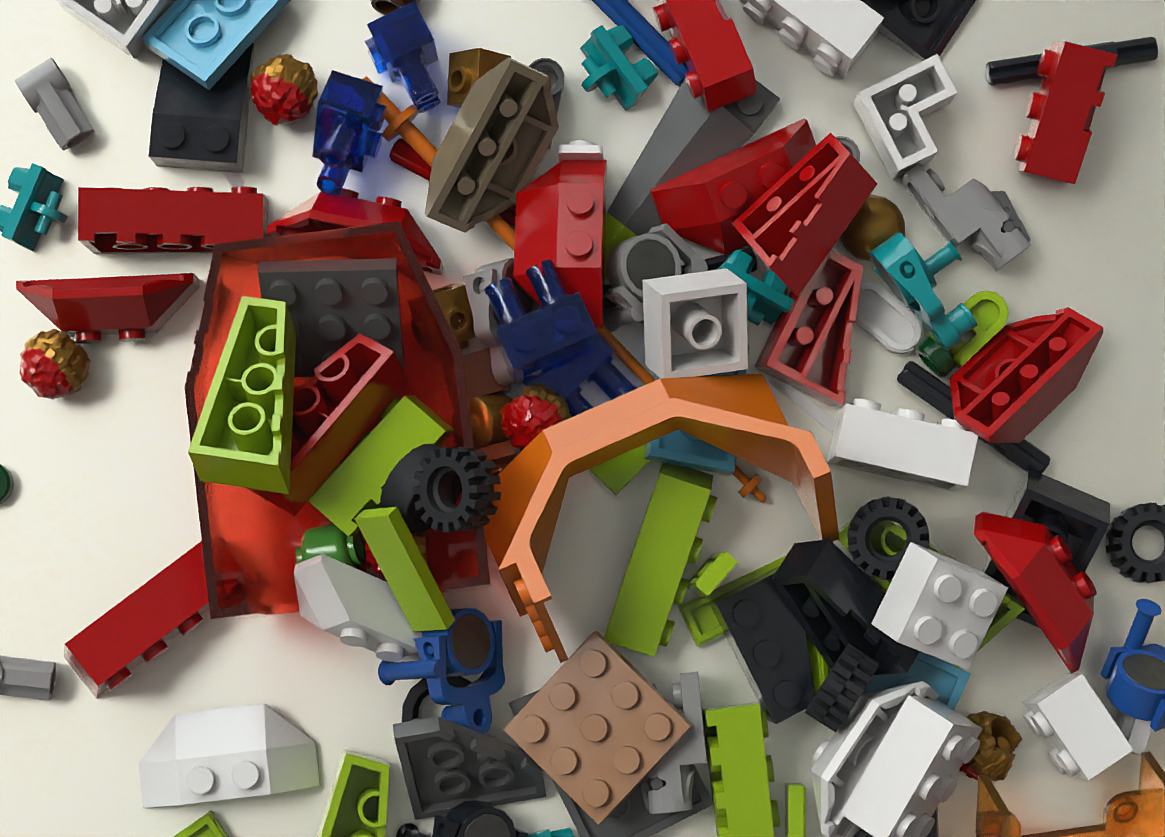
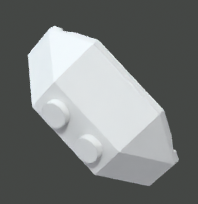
(353, 607)
(848, 753)
(227, 757)

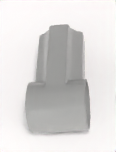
(50, 95)
(27, 677)

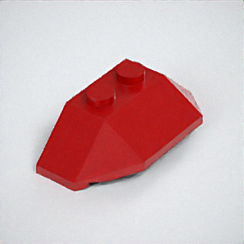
(714, 195)
(345, 211)
(565, 222)
(110, 304)
(1023, 374)
(1043, 579)

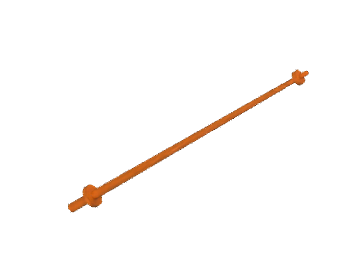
(401, 124)

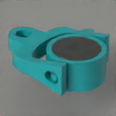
(913, 283)

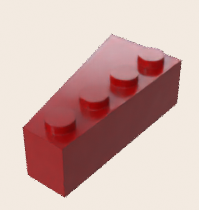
(168, 220)
(335, 413)
(141, 624)

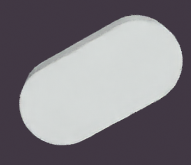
(887, 319)

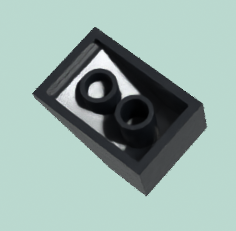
(920, 25)
(202, 125)
(1066, 512)

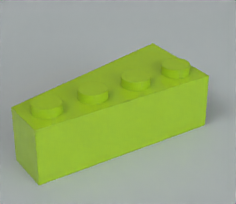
(740, 771)

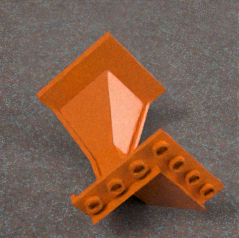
(722, 410)

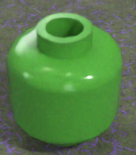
(331, 542)

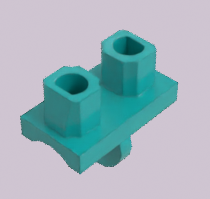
(612, 70)
(34, 206)
(765, 298)

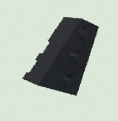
(838, 605)
(768, 646)

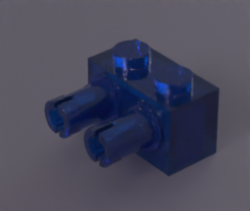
(403, 49)
(346, 128)
(546, 335)
(587, 366)

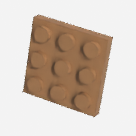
(598, 727)

